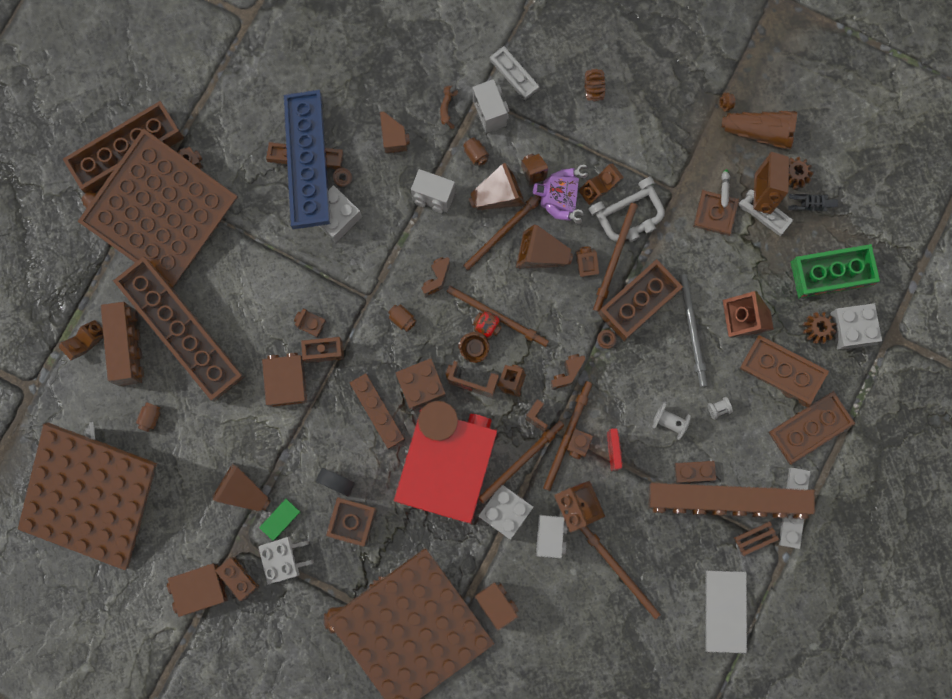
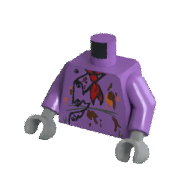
(560, 194)

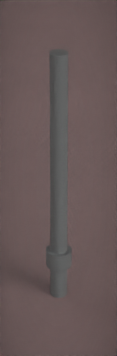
(700, 367)

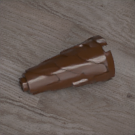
(765, 127)

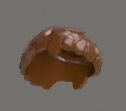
(474, 347)

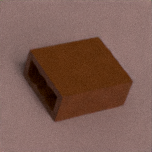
(284, 380)
(196, 590)

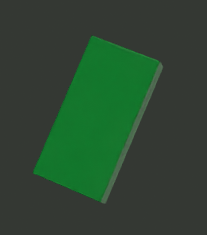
(279, 519)

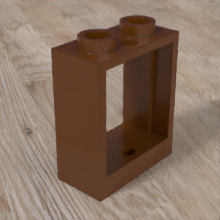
(771, 183)
(573, 500)

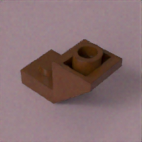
(601, 184)
(440, 270)
(85, 339)
(572, 366)

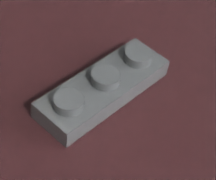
(514, 73)

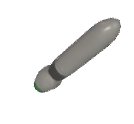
(725, 188)

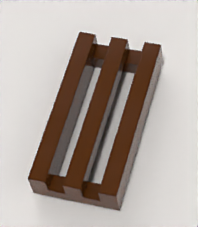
(771, 532)

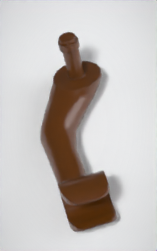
(444, 106)

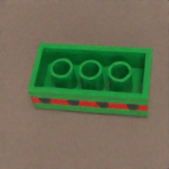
(835, 271)

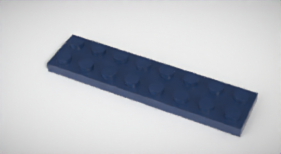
(306, 160)

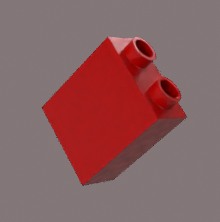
(448, 473)

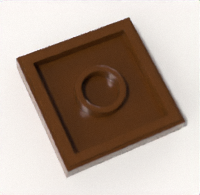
(713, 215)

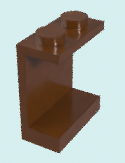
(485, 391)

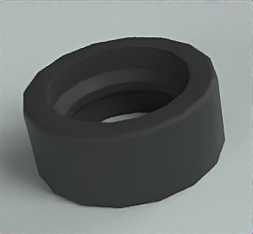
(335, 481)

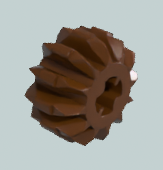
(594, 85)
(803, 173)
(825, 324)

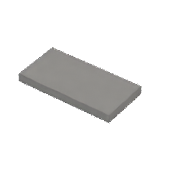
(726, 612)

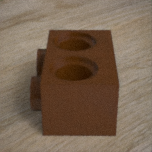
(237, 578)

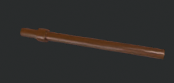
(531, 203)
(603, 292)
(529, 334)
(581, 402)
(546, 437)
(593, 540)

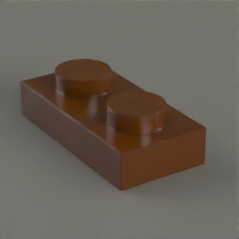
(695, 471)

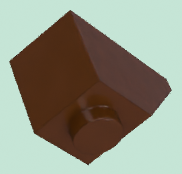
(393, 134)
(534, 168)

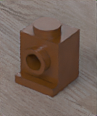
(510, 373)

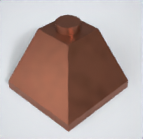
(747, 315)

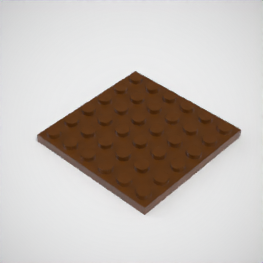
(158, 207)
(86, 496)
(410, 630)

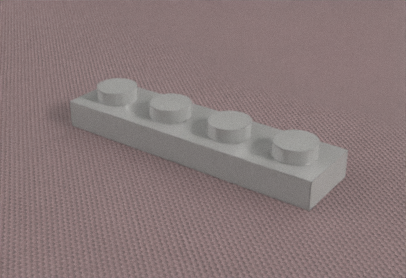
(792, 528)

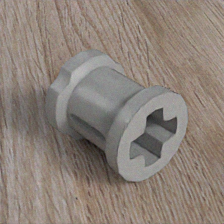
(720, 408)

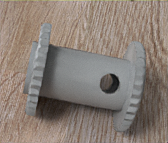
(669, 421)

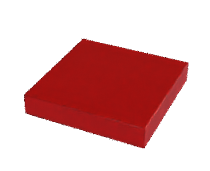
(614, 450)

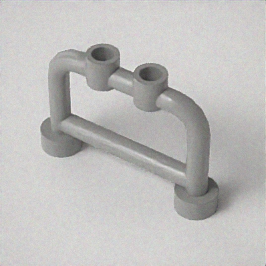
(649, 225)

